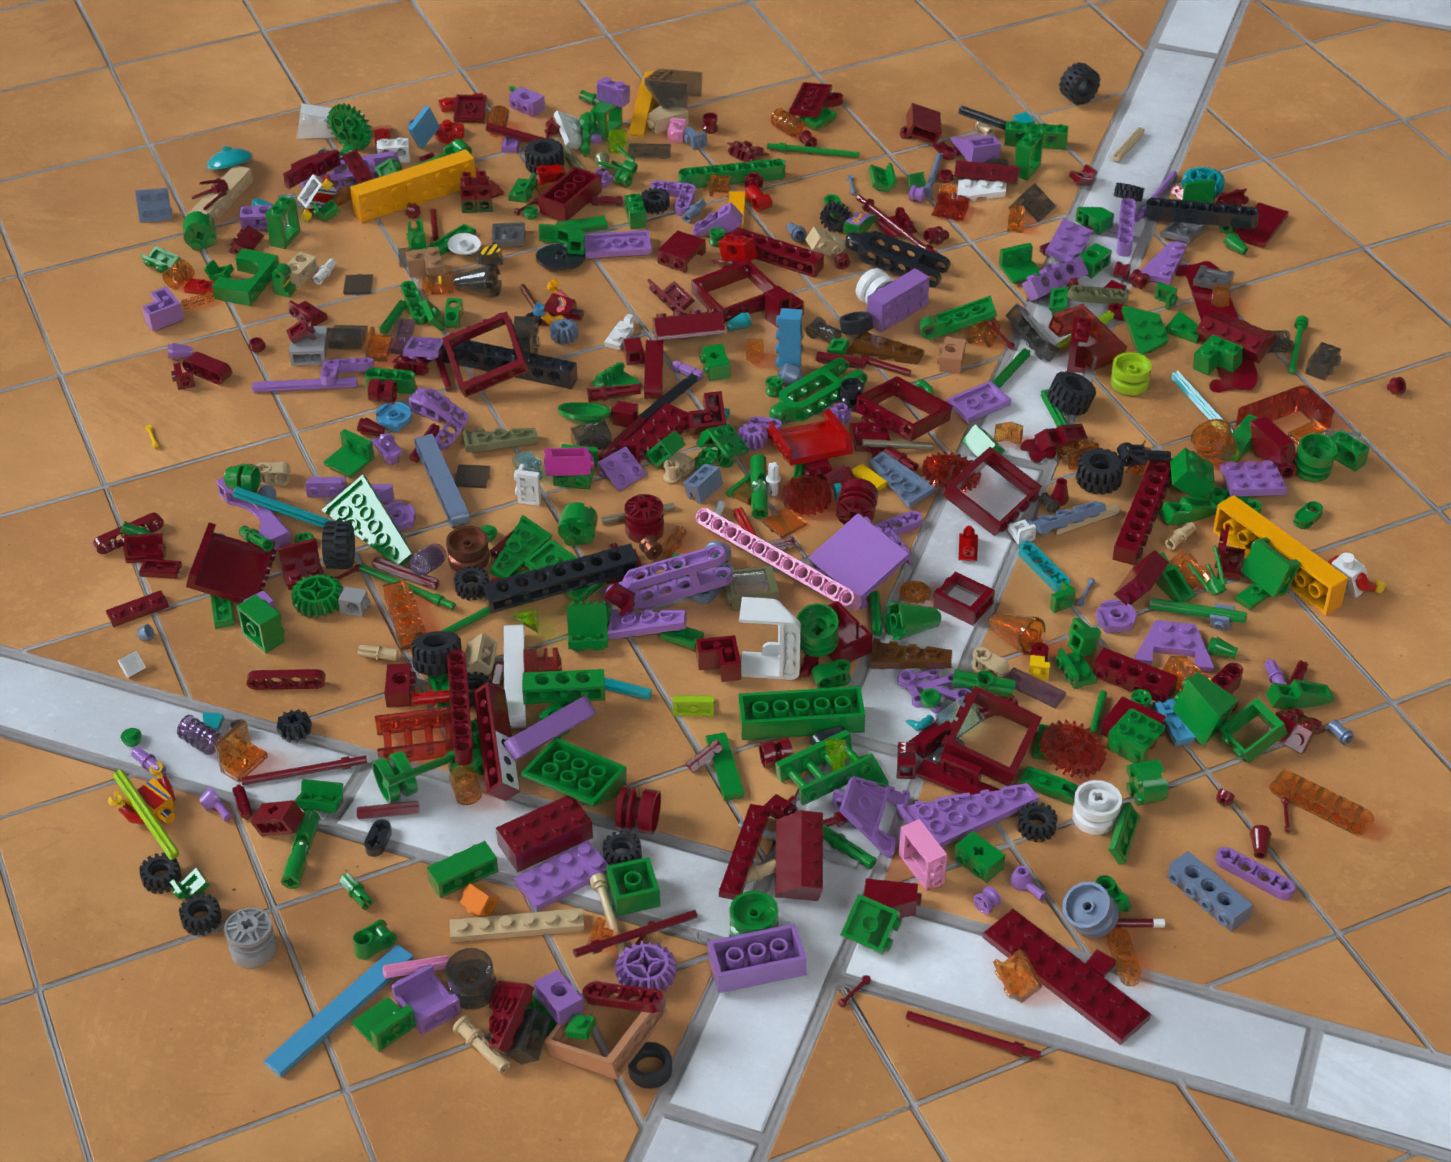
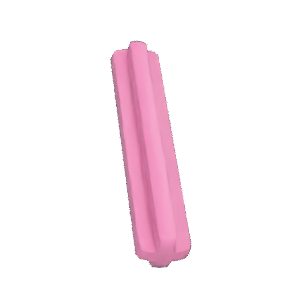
(410, 967)

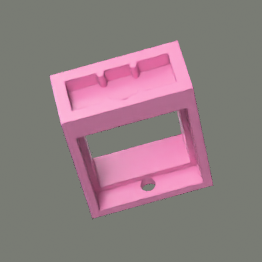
(923, 854)

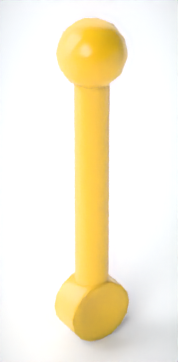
(148, 428)

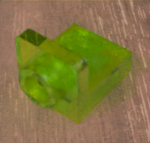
(837, 752)

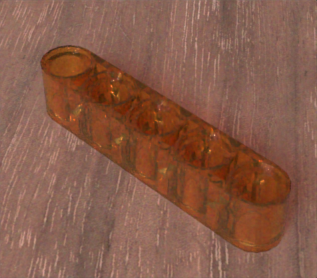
(1322, 802)

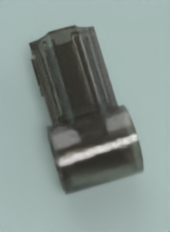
(821, 329)

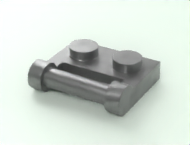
(1207, 277)

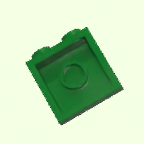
(871, 924)

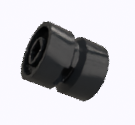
(850, 390)

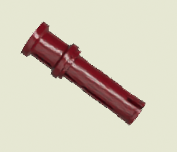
(608, 392)

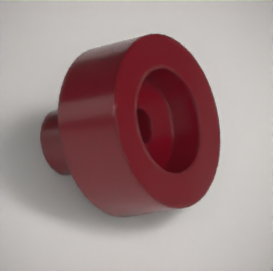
(1397, 386)

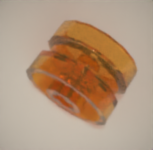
(1214, 441)

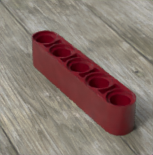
(653, 369)

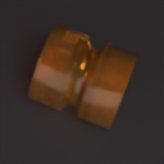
(178, 274)
(465, 785)

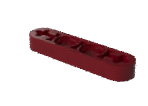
(109, 546)
(315, 679)
(649, 999)

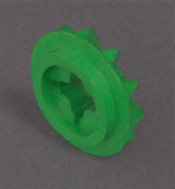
(706, 456)

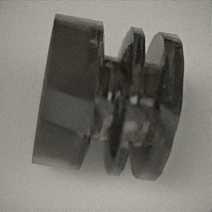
(471, 977)

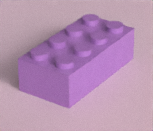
(898, 299)
(757, 958)

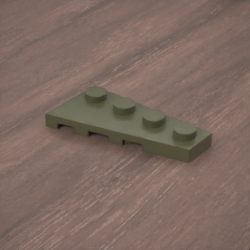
(499, 438)

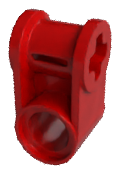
(550, 173)

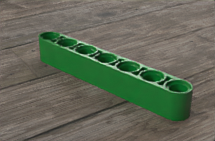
(768, 169)

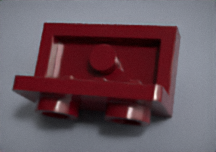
(247, 238)

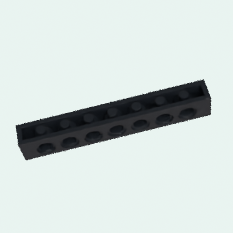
(489, 357)
(559, 578)

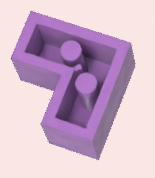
(163, 311)

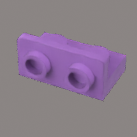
(325, 486)

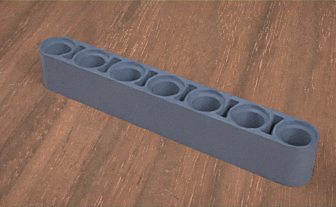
(442, 480)

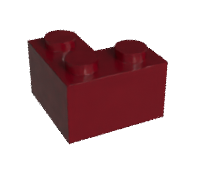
(779, 298)
(711, 416)
(720, 653)

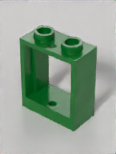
(599, 114)
(1029, 154)
(1244, 716)

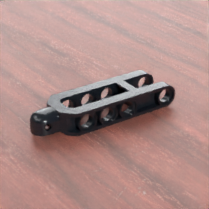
(923, 260)

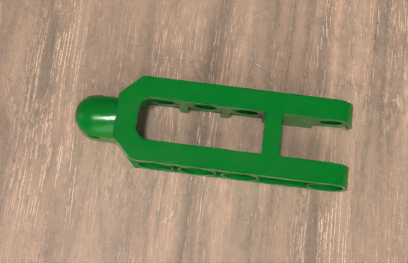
(824, 376)

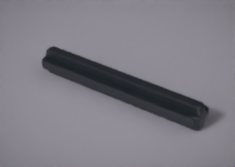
(982, 117)

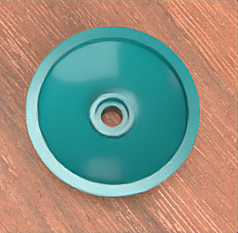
(228, 157)

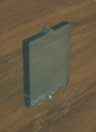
(972, 719)

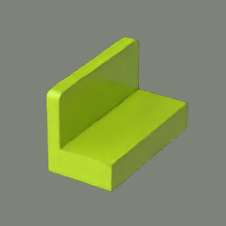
(693, 705)

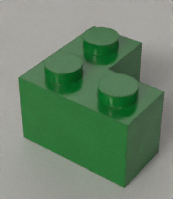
(1217, 353)

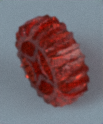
(807, 495)

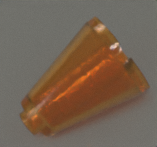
(1018, 630)

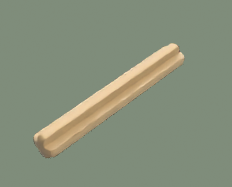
(1129, 143)
(1112, 510)

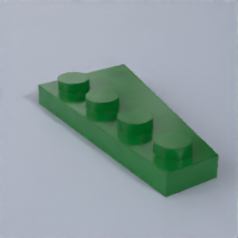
(524, 541)

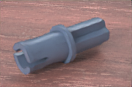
(693, 211)

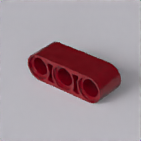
(207, 367)
(1229, 677)

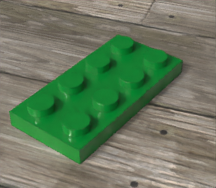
(551, 554)

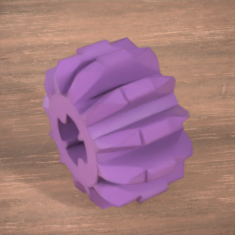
(753, 435)

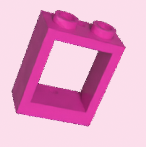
(568, 461)

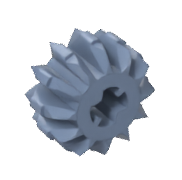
(564, 331)

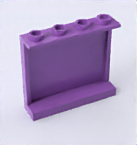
(859, 557)

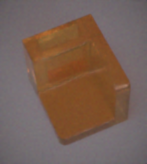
(1009, 432)

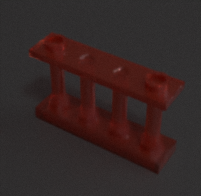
(414, 721)

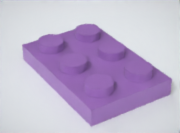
(1068, 240)
(423, 347)
(979, 401)

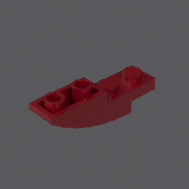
(315, 164)

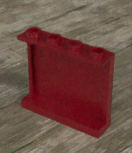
(229, 567)

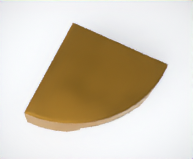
(743, 493)

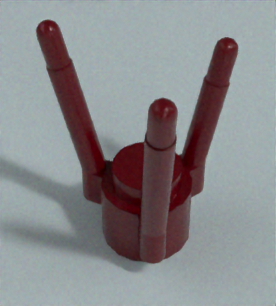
(552, 127)
(219, 187)

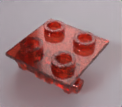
(950, 207)

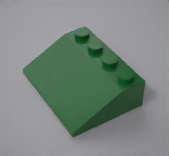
(577, 772)

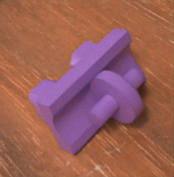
(387, 448)

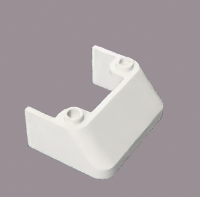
(778, 658)

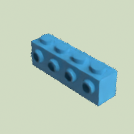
(789, 337)

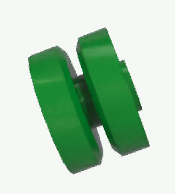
(385, 769)
(752, 913)

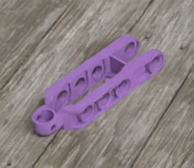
(371, 162)
(692, 564)

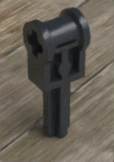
(1139, 455)

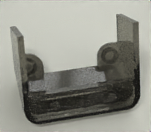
(673, 87)

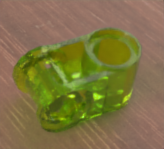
(617, 137)

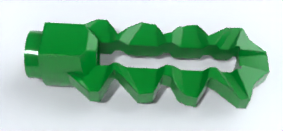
(585, 125)

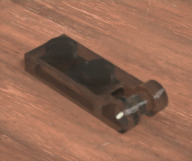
(649, 150)

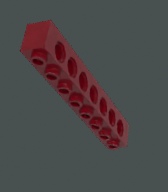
(1143, 512)

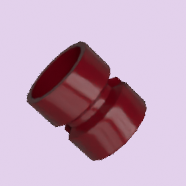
(382, 390)
(773, 752)

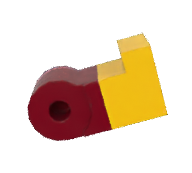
(1038, 661)

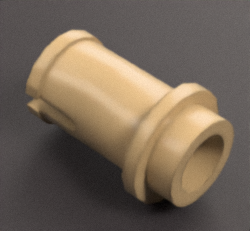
(984, 128)

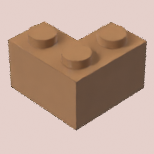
(424, 262)

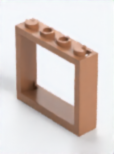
(622, 1053)

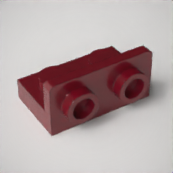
(307, 312)

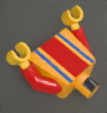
(156, 793)

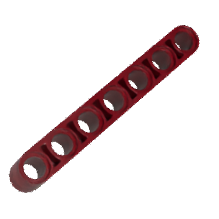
(460, 708)

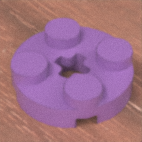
(405, 514)
(1125, 616)

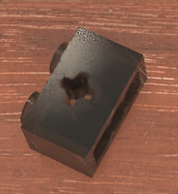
(591, 435)

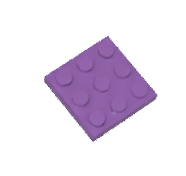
(1252, 478)

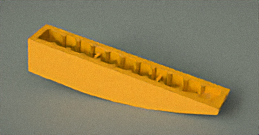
(643, 106)

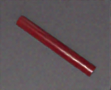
(434, 224)
(891, 367)
(444, 374)

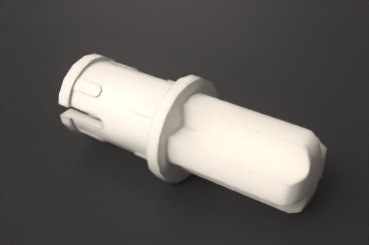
(324, 271)
(773, 478)

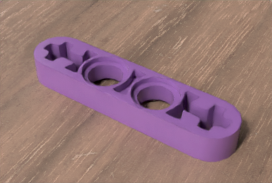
(1256, 871)

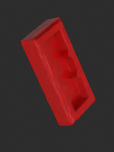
(198, 286)

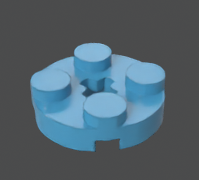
(394, 416)

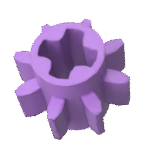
(841, 412)

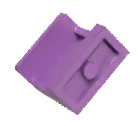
(427, 998)

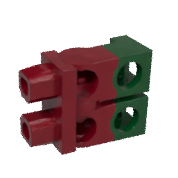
(476, 187)

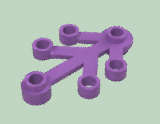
(910, 680)

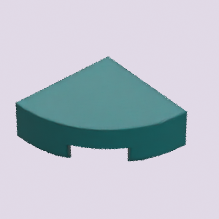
(214, 720)

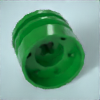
(1315, 457)
(818, 629)

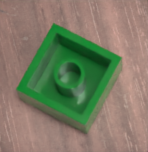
(1192, 474)
(261, 623)
(633, 886)

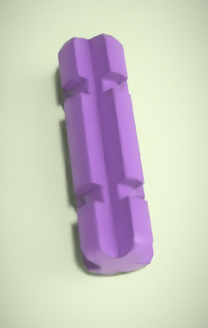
(686, 369)

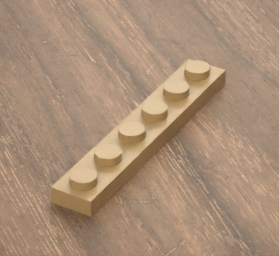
(516, 925)

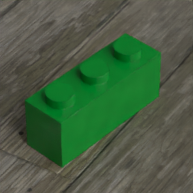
(462, 869)

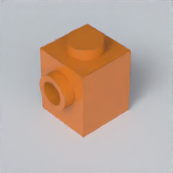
(479, 900)

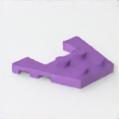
(1175, 639)
(864, 808)

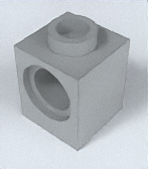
(354, 601)

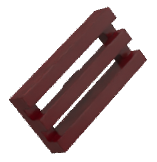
(160, 568)

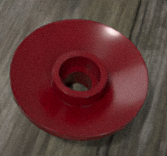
(723, 263)

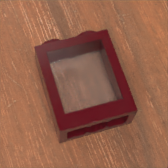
(963, 598)

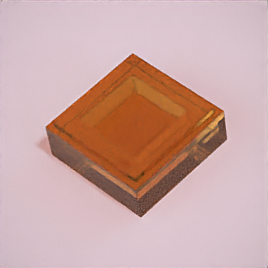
(949, 188)

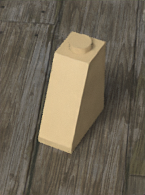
(660, 118)

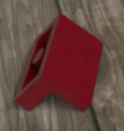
(930, 738)

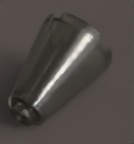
(479, 281)

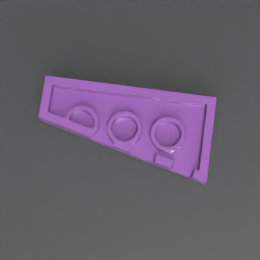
(645, 623)

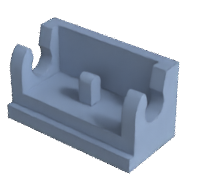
(703, 482)

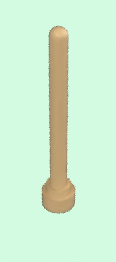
(600, 885)

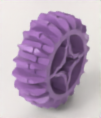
(658, 963)

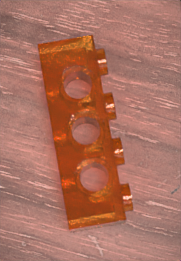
(403, 613)

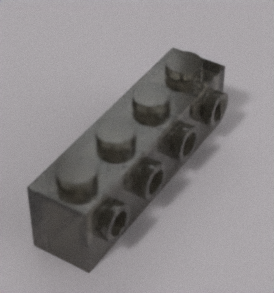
(1032, 332)

